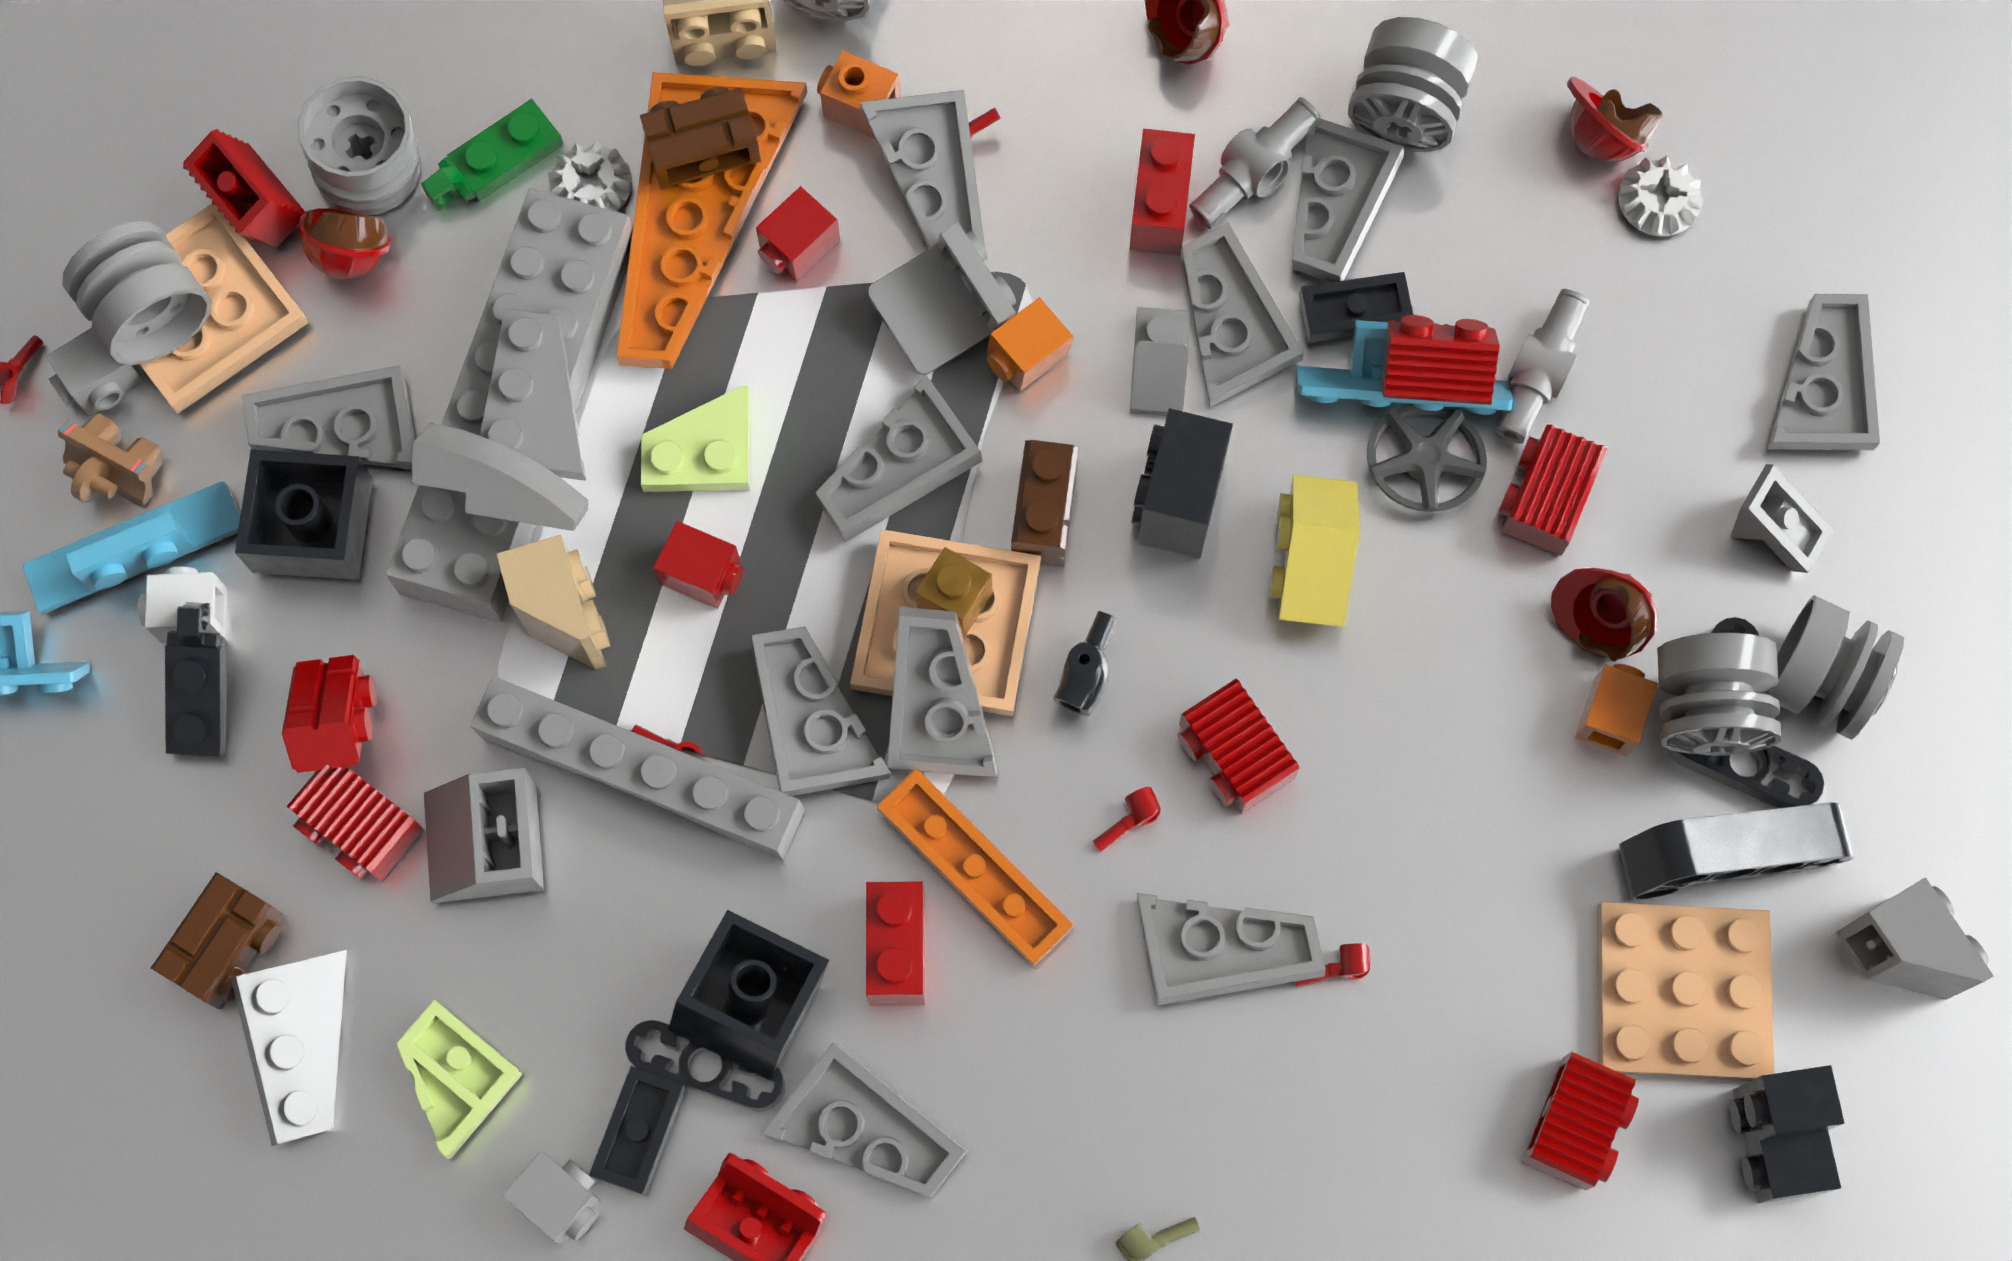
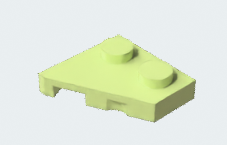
(701, 448)
(453, 1075)

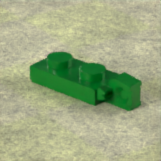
(493, 157)

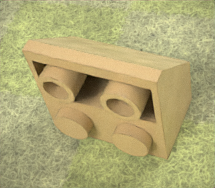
(719, 29)
(550, 597)

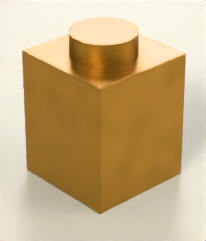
(955, 586)

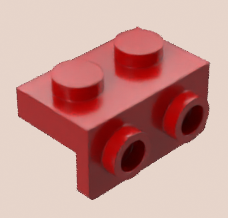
(754, 1215)

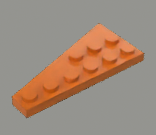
(690, 227)

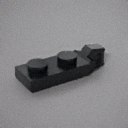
(195, 685)

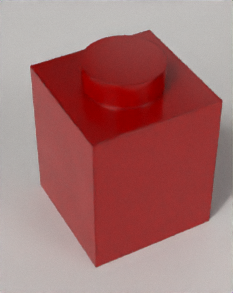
(797, 235)
(699, 565)

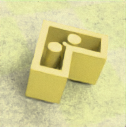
(1320, 546)

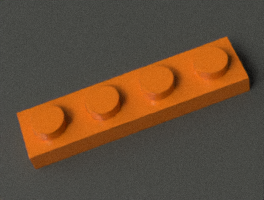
(975, 867)

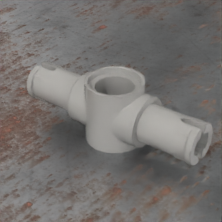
(1255, 162)
(1542, 365)

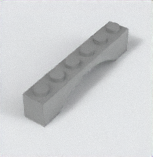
(638, 766)

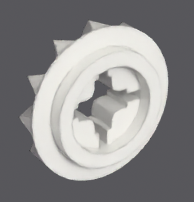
(613, 175)
(1642, 208)

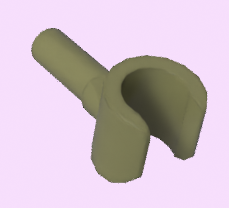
(1139, 1245)

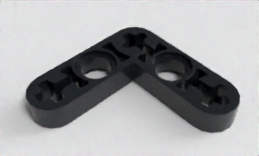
(1776, 791)

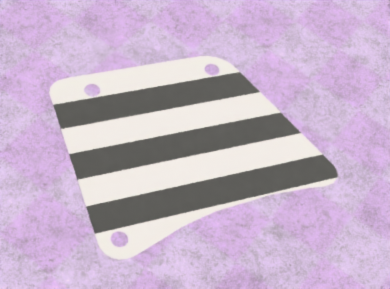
(818, 388)

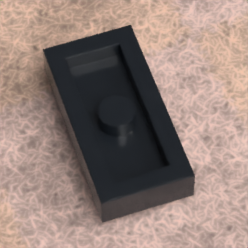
(1334, 306)
(637, 1130)

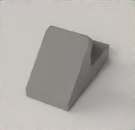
(1159, 361)
(1782, 520)

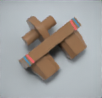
(104, 468)

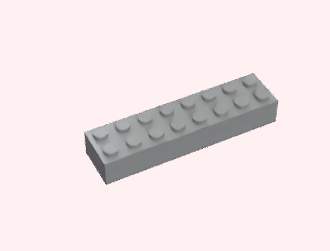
(558, 262)

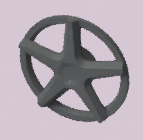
(1427, 457)

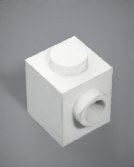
(173, 589)

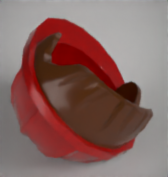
(1187, 28)
(1606, 127)
(343, 242)
(1605, 611)

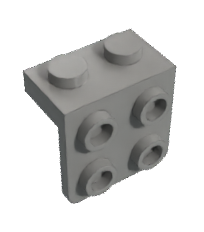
(942, 301)

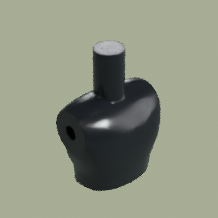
(1087, 669)

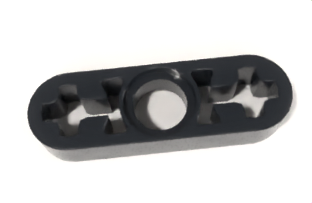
(661, 1065)

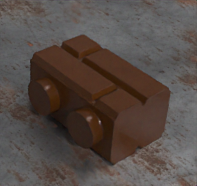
(700, 136)
(1045, 500)
(218, 941)

